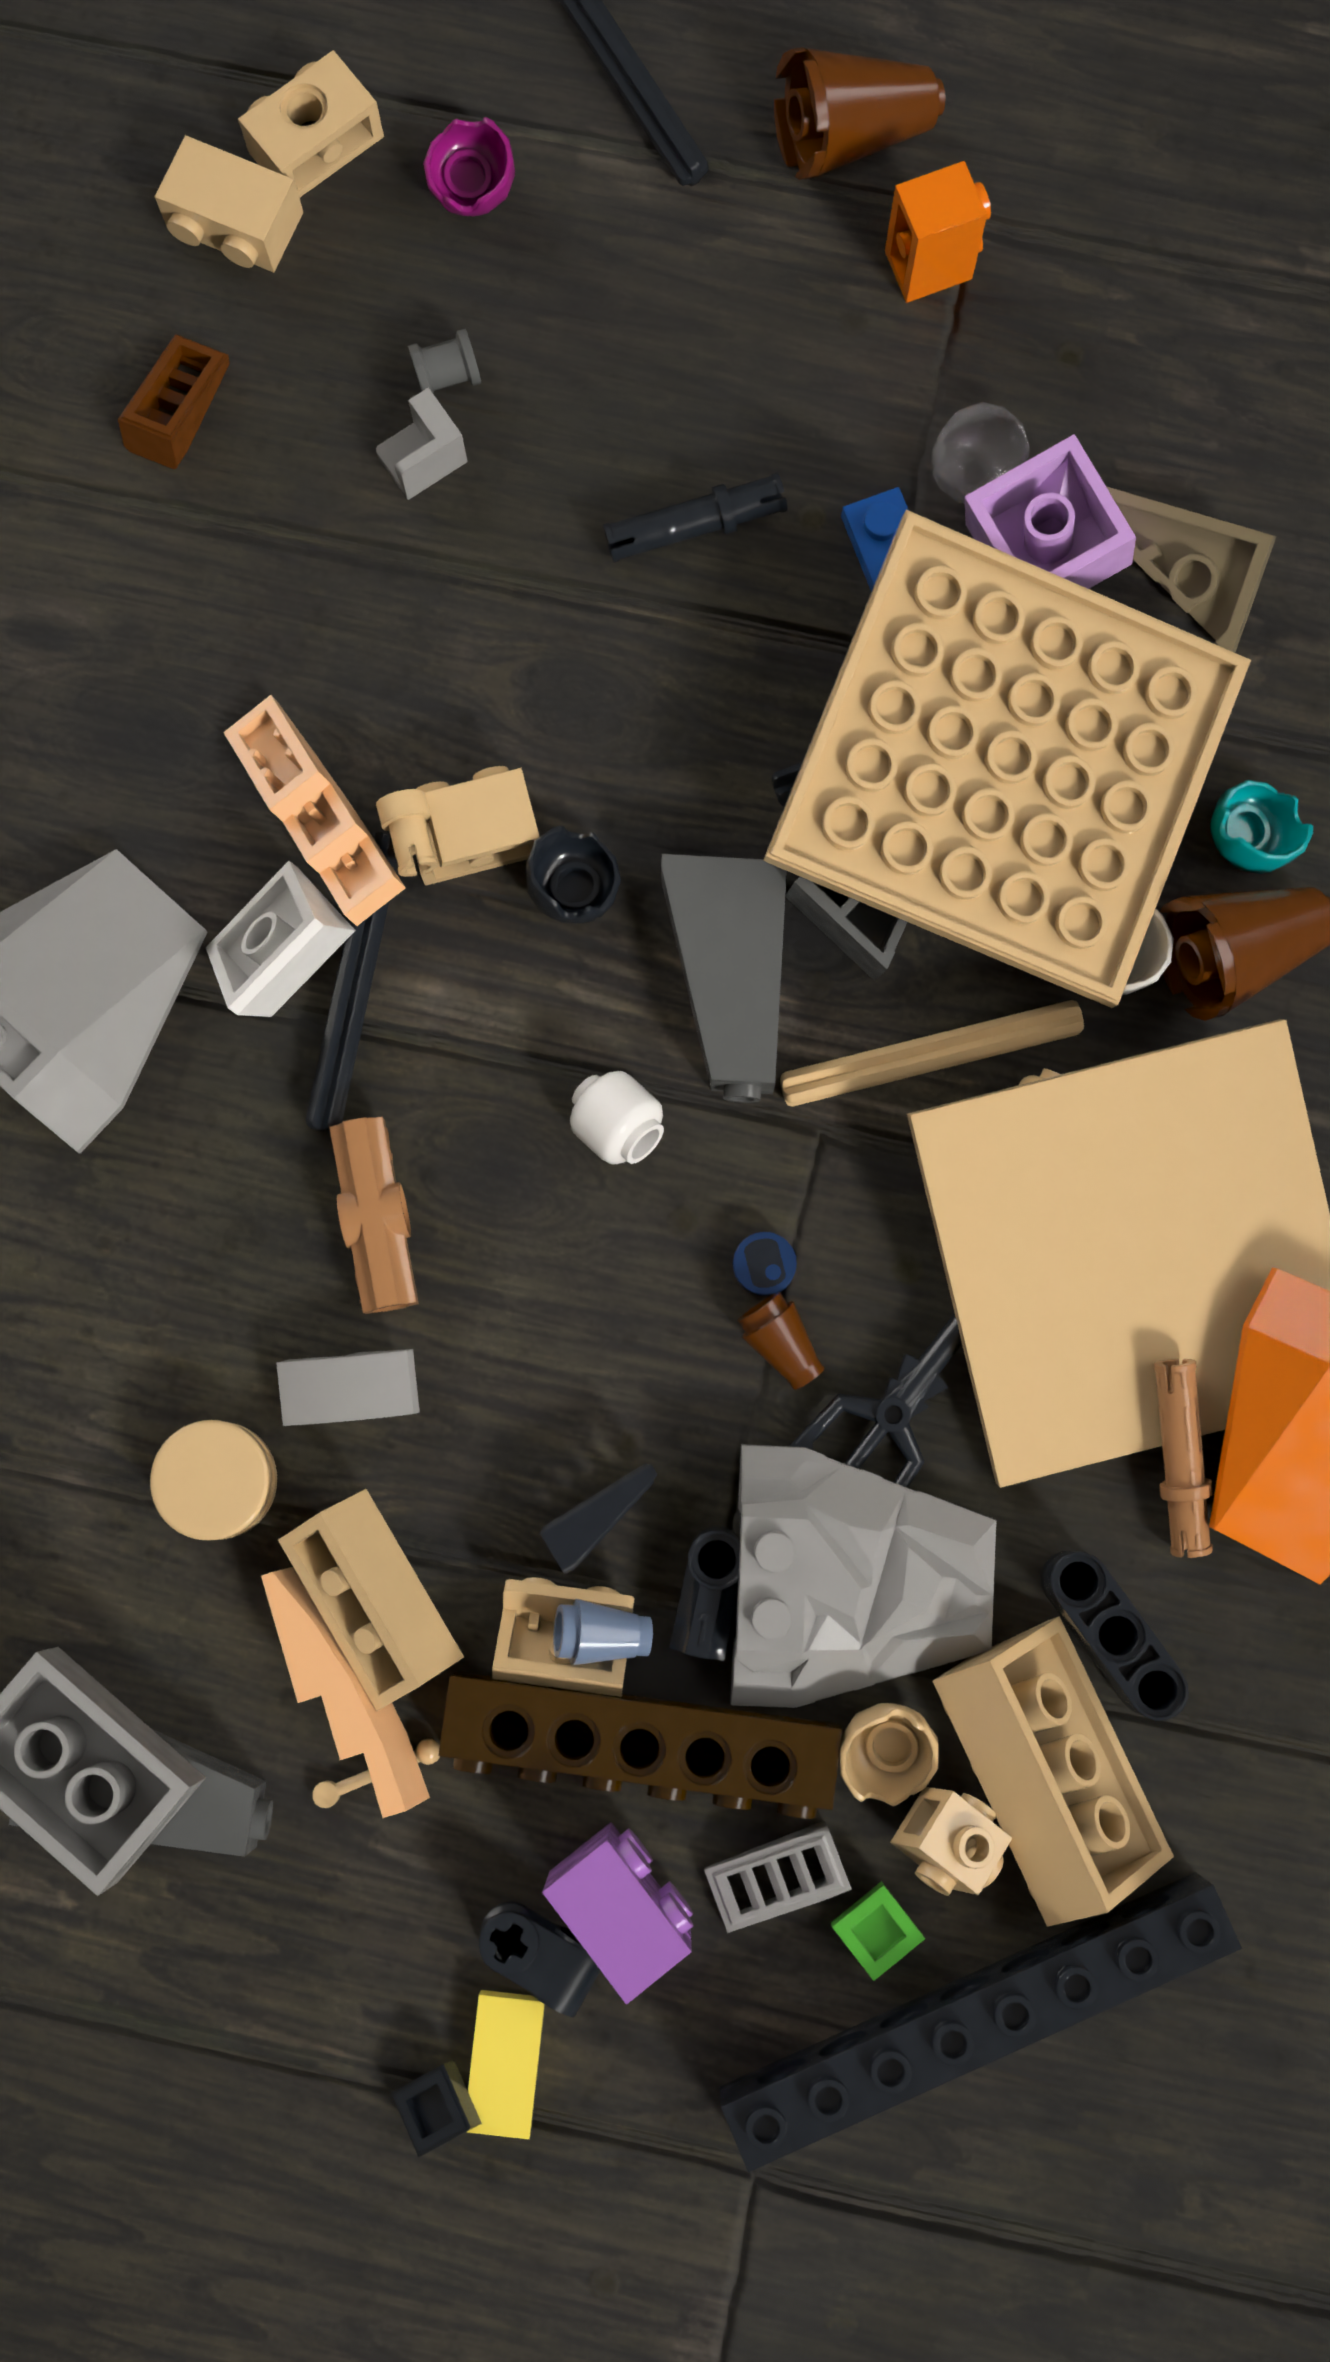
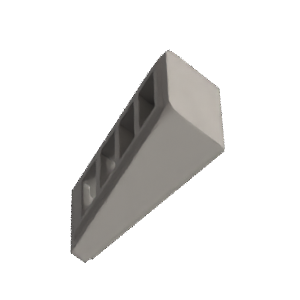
(809, 1893)

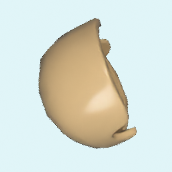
(888, 1753)

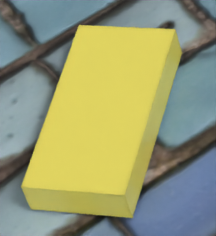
(505, 2062)

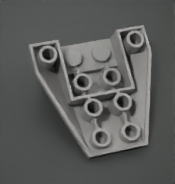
(88, 991)

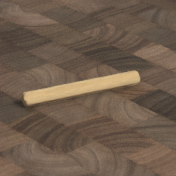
(932, 1053)

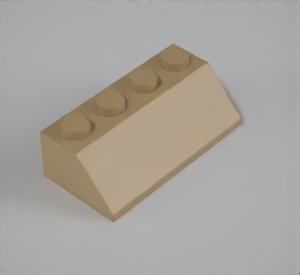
(1054, 1773)

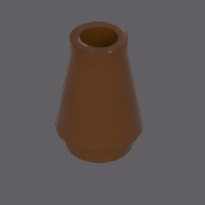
(781, 1339)

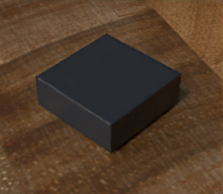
(436, 2108)

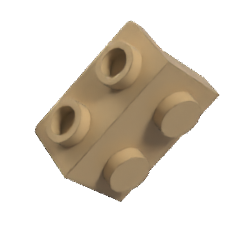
(526, 1638)

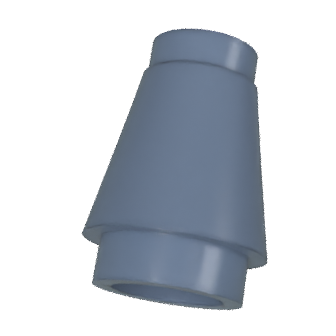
(599, 1633)

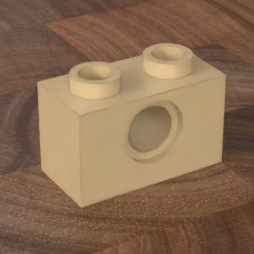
(343, 128)

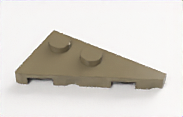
(1200, 561)

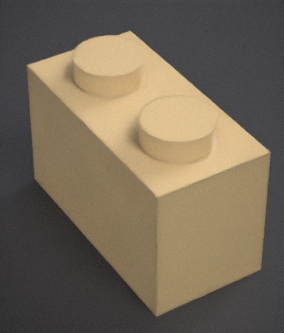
(229, 205)

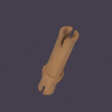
(1185, 1479)

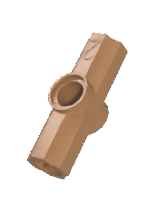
(373, 1215)

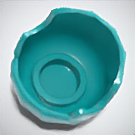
(1258, 827)

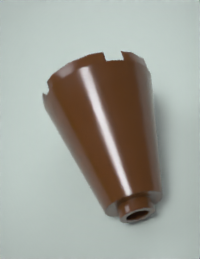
(850, 107)
(1241, 943)

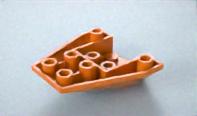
(1277, 1430)

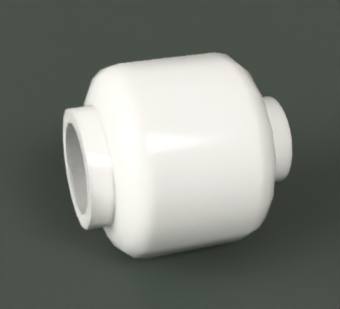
(616, 1117)

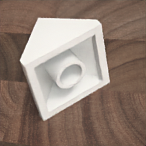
(276, 944)

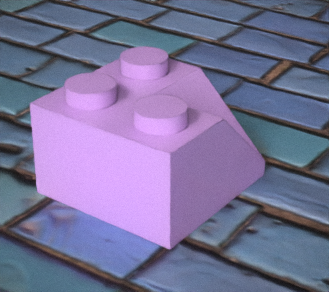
(1054, 516)

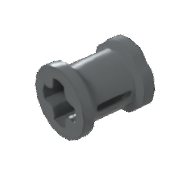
(445, 363)

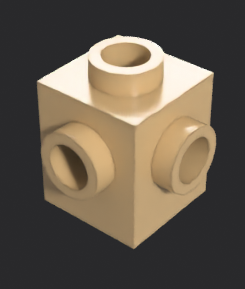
(952, 1841)

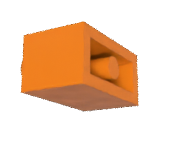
(936, 230)

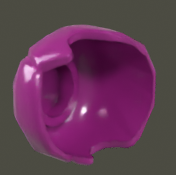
(470, 167)

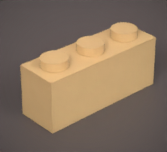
(370, 1599)

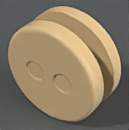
(213, 1480)

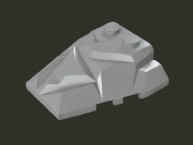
(850, 1579)

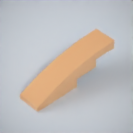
(314, 810)
(321, 1669)

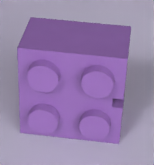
(620, 1910)

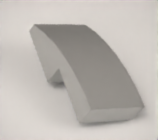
(348, 1387)

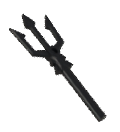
(901, 1401)

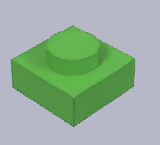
(877, 1931)

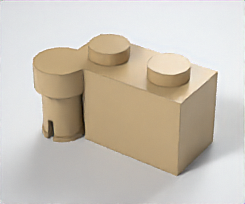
(460, 825)

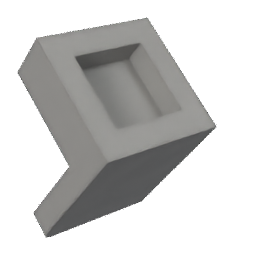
(425, 448)

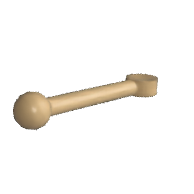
(329, 1792)

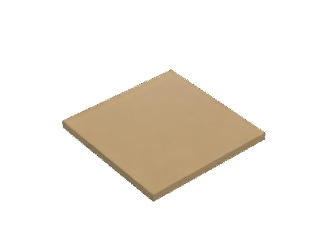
(1008, 760)
(1119, 1231)

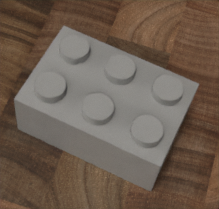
(85, 1770)

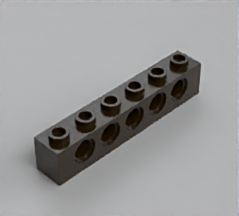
(808, 1743)

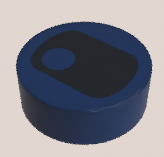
(764, 1264)

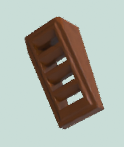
(158, 434)

